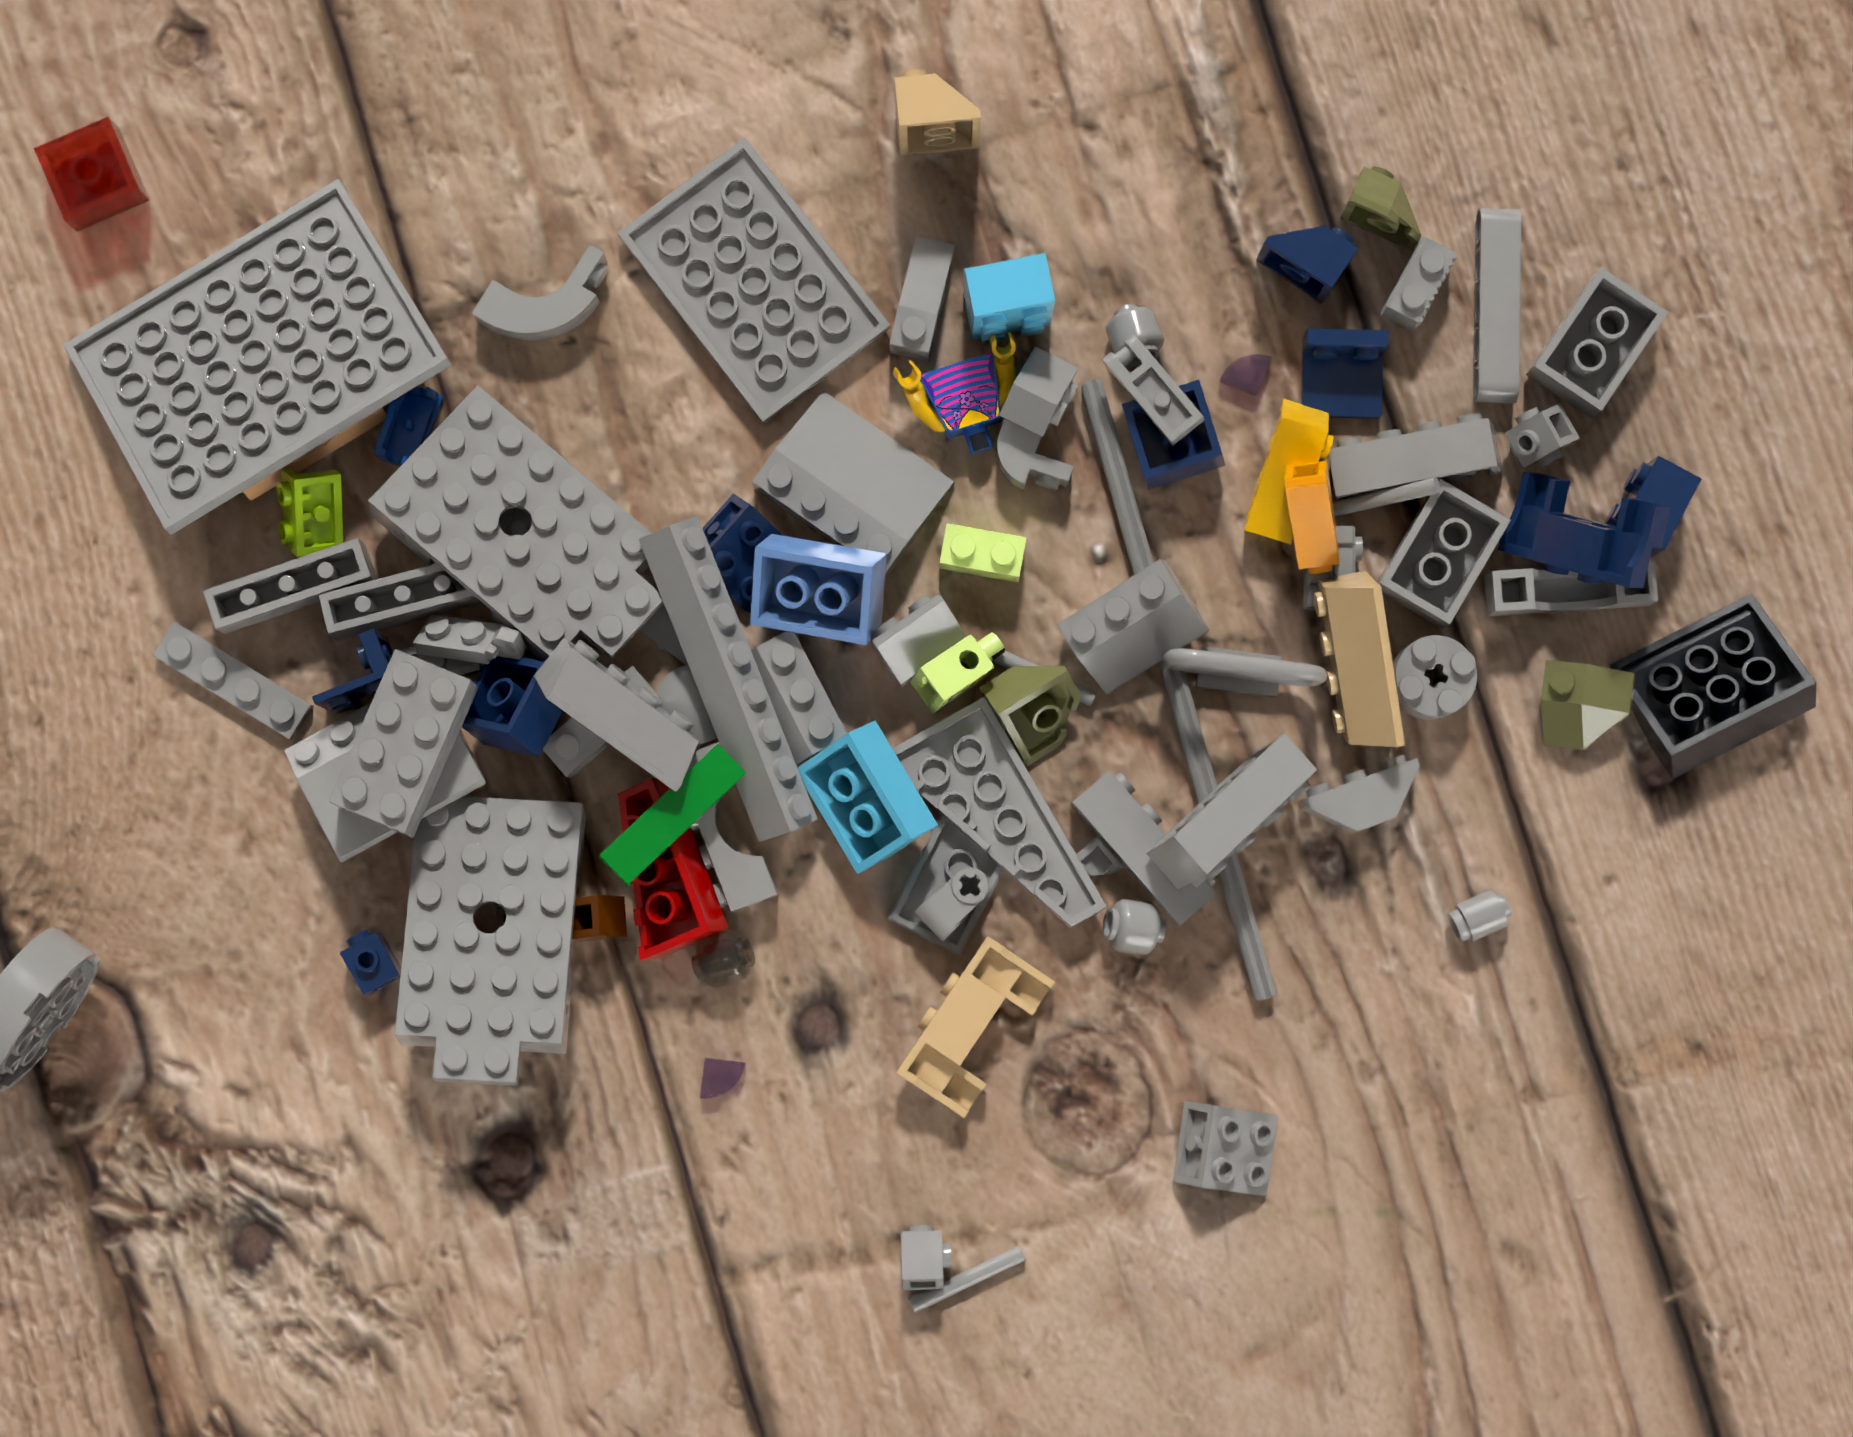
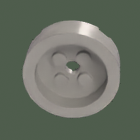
(38, 997)

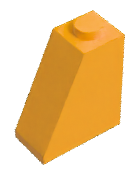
(1312, 516)

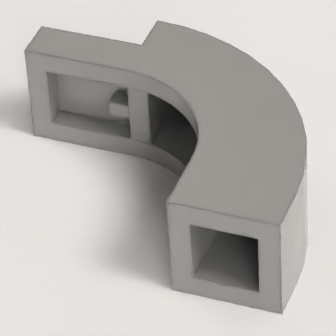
(547, 315)

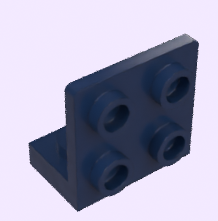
(1343, 371)
(732, 539)
(374, 655)

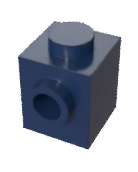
(371, 961)

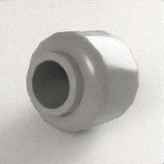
(1137, 321)
(1133, 927)

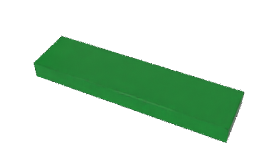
(672, 815)

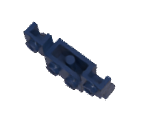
(1579, 545)

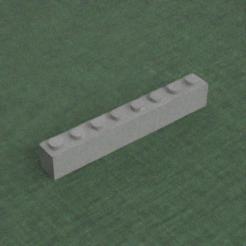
(728, 678)

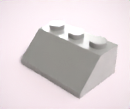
(1133, 626)
(797, 697)

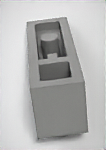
(921, 299)

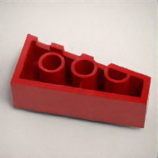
(675, 892)

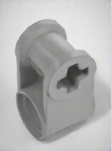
(948, 906)

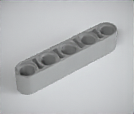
(1497, 305)

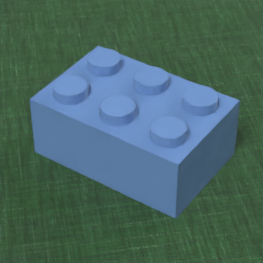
(818, 589)

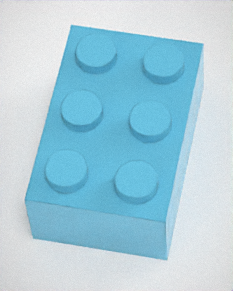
(1009, 297)
(866, 797)

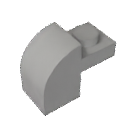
(1019, 459)

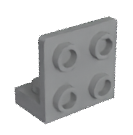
(1225, 1148)

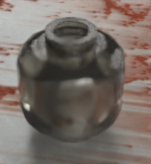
(723, 959)

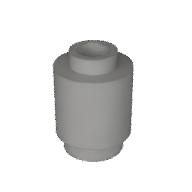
(1479, 916)

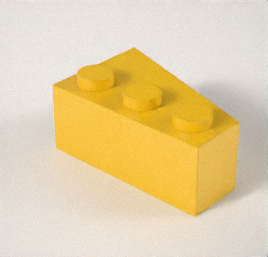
(1298, 439)

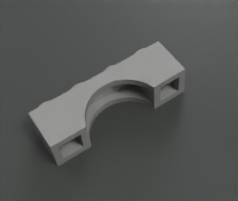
(1546, 592)
(742, 877)

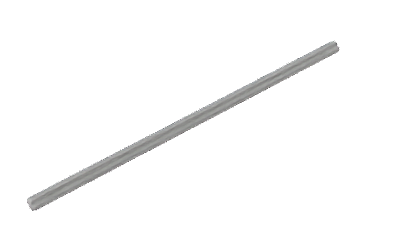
(1176, 685)

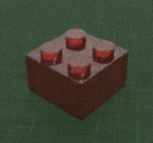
(92, 174)

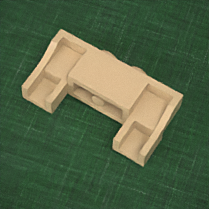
(962, 1018)

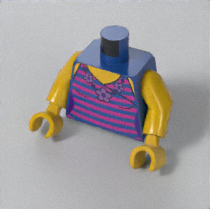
(963, 395)

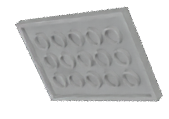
(754, 280)

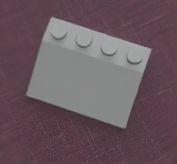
(851, 481)
(318, 765)

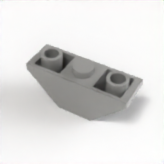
(1364, 797)

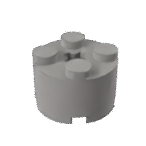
(1453, 666)

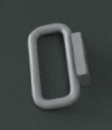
(1242, 670)

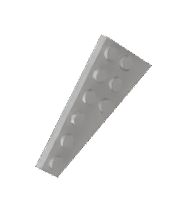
(984, 789)

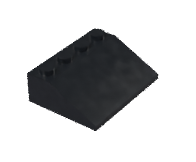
(1716, 685)

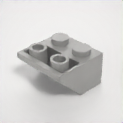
(917, 638)

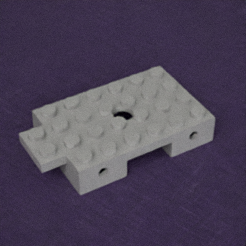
(559, 580)
(499, 991)

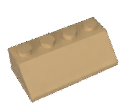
(1359, 660)

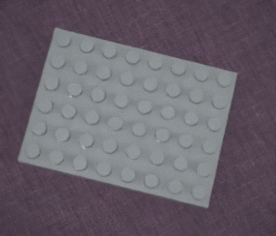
(255, 356)

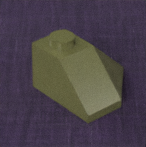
(1382, 208)
(1582, 702)
(1033, 707)

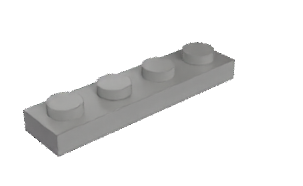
(232, 680)

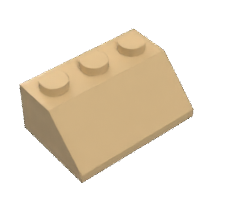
(933, 115)

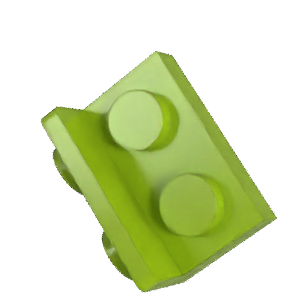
(310, 511)

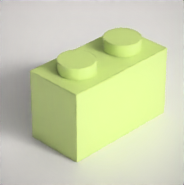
(982, 552)

